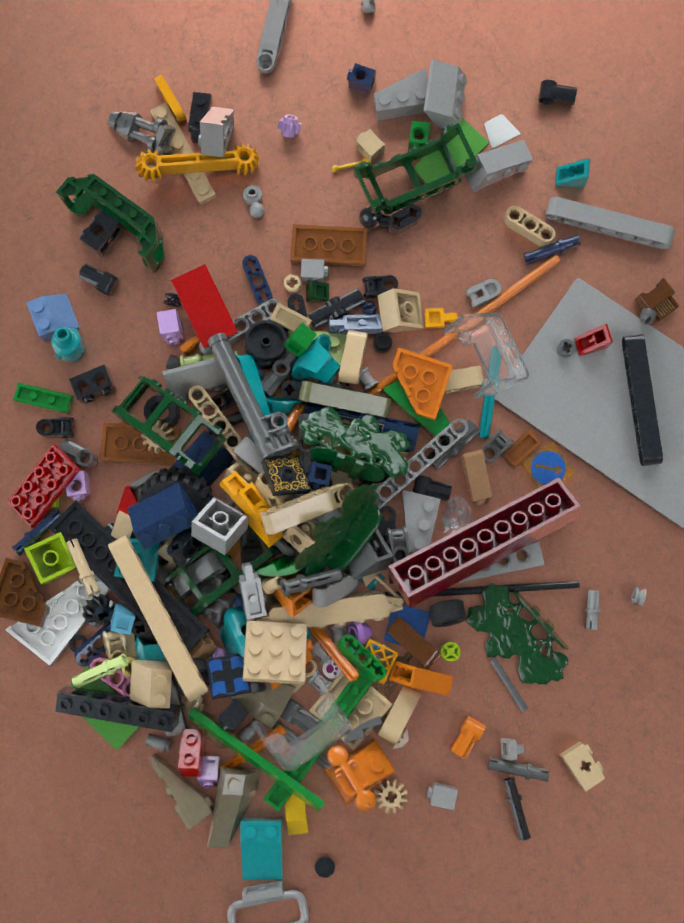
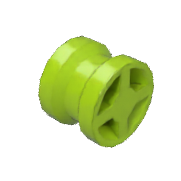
(453, 651)

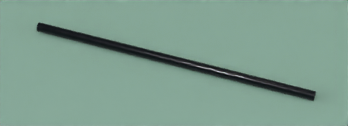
(511, 587)

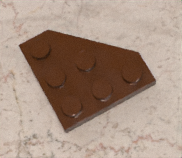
(20, 595)

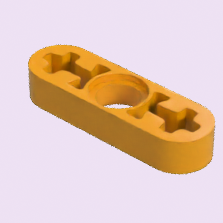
(169, 98)

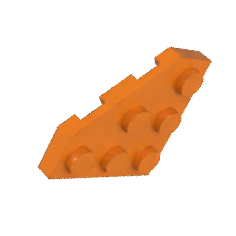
(422, 380)

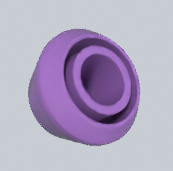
(360, 631)

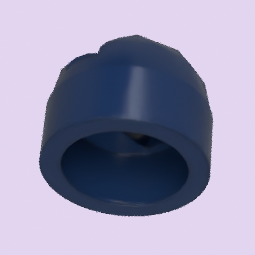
(369, 311)

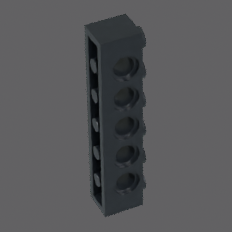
(115, 709)

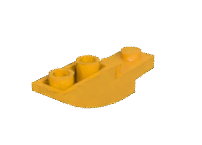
(251, 503)

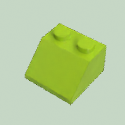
(50, 558)

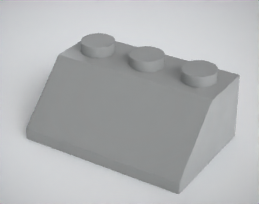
(445, 93)
(202, 374)

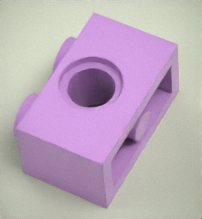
(171, 326)

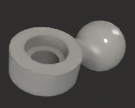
(256, 209)

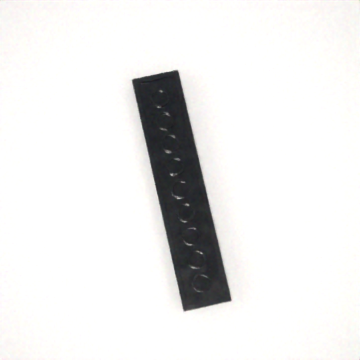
(94, 541)

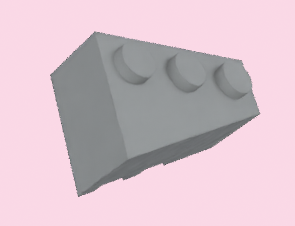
(402, 98)
(216, 131)
(499, 164)
(419, 518)

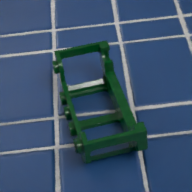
(420, 192)
(119, 207)
(176, 448)
(206, 600)

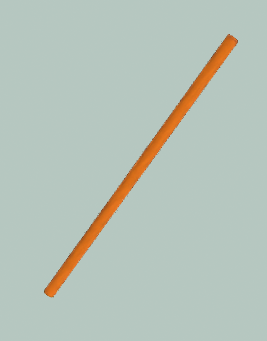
(489, 308)

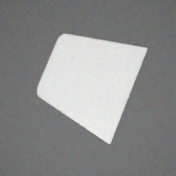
(500, 130)

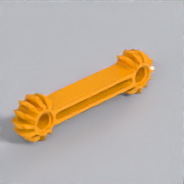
(196, 163)

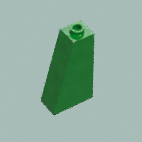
(399, 398)

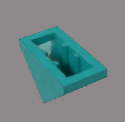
(573, 174)

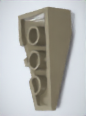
(233, 797)
(190, 801)

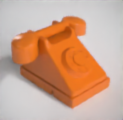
(358, 773)

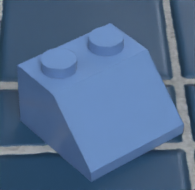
(51, 313)

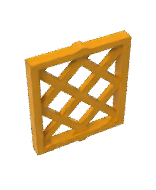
(382, 647)

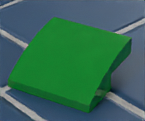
(278, 567)

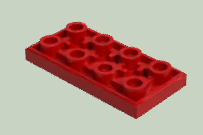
(203, 304)
(43, 486)

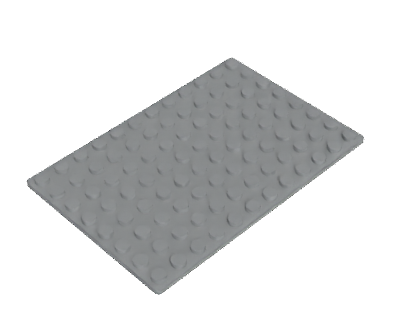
(587, 398)

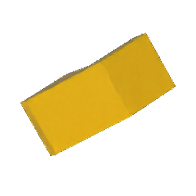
(296, 816)

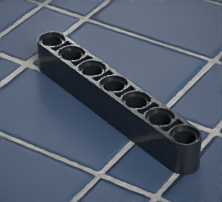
(642, 400)

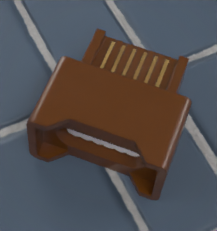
(659, 300)

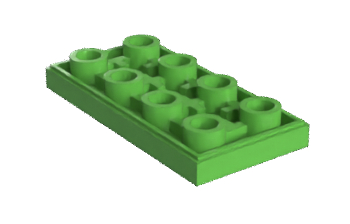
(434, 166)
(114, 733)

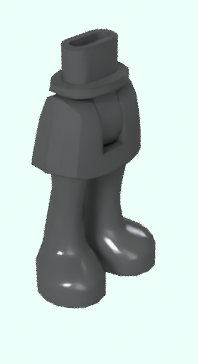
(128, 126)

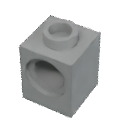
(313, 270)
(442, 795)

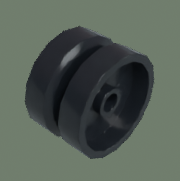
(265, 343)

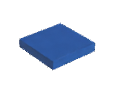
(414, 617)

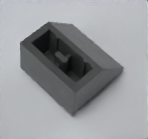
(373, 557)

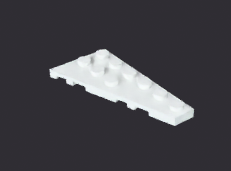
(61, 623)

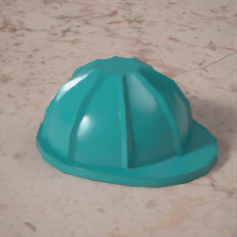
(281, 404)

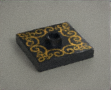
(285, 476)

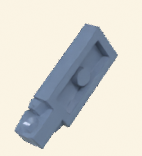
(363, 323)

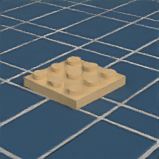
(275, 652)
(370, 706)

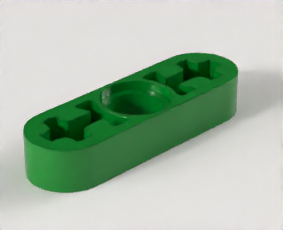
(353, 658)

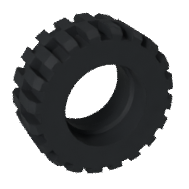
(191, 483)

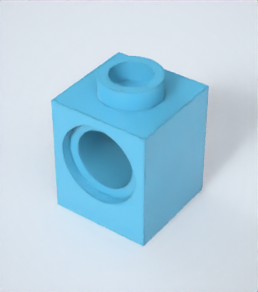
(122, 619)

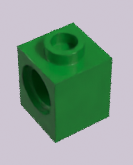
(418, 129)
(300, 339)

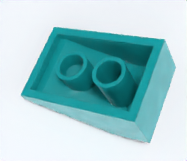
(262, 848)

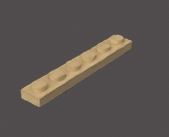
(198, 180)

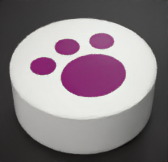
(331, 670)

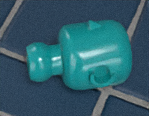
(67, 344)

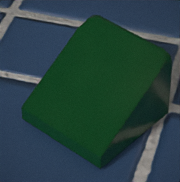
(317, 292)

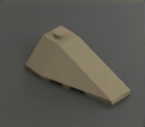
(266, 705)

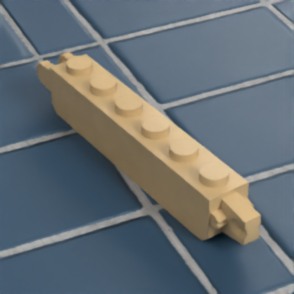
(353, 607)

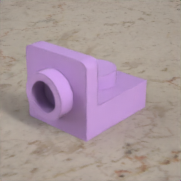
(210, 772)

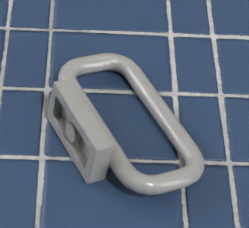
(268, 893)

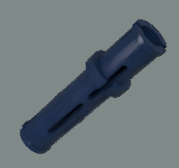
(552, 249)
(31, 537)

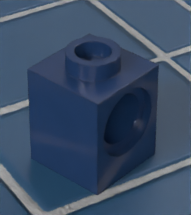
(361, 85)

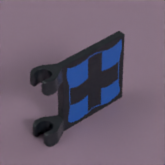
(226, 677)

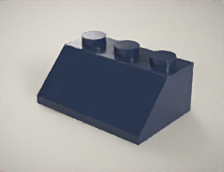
(198, 451)
(162, 515)

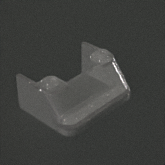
(495, 349)
(312, 742)

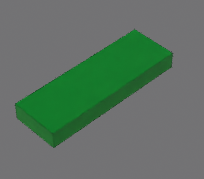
(43, 398)

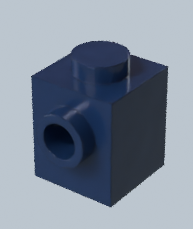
(318, 475)

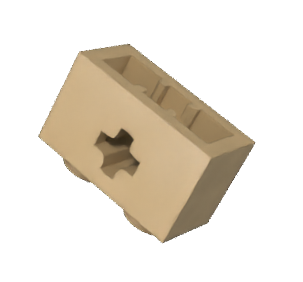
(586, 777)

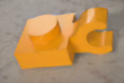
(436, 318)

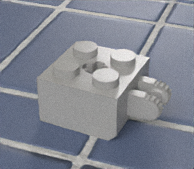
(220, 525)

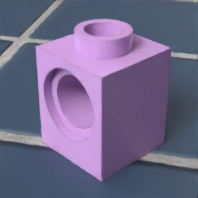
(81, 477)

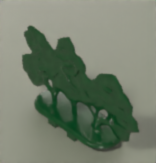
(361, 440)
(343, 537)
(513, 635)

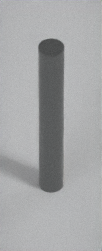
(508, 684)

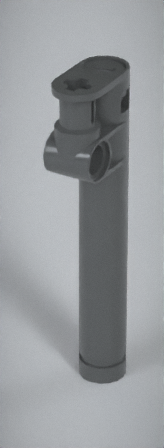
(269, 439)

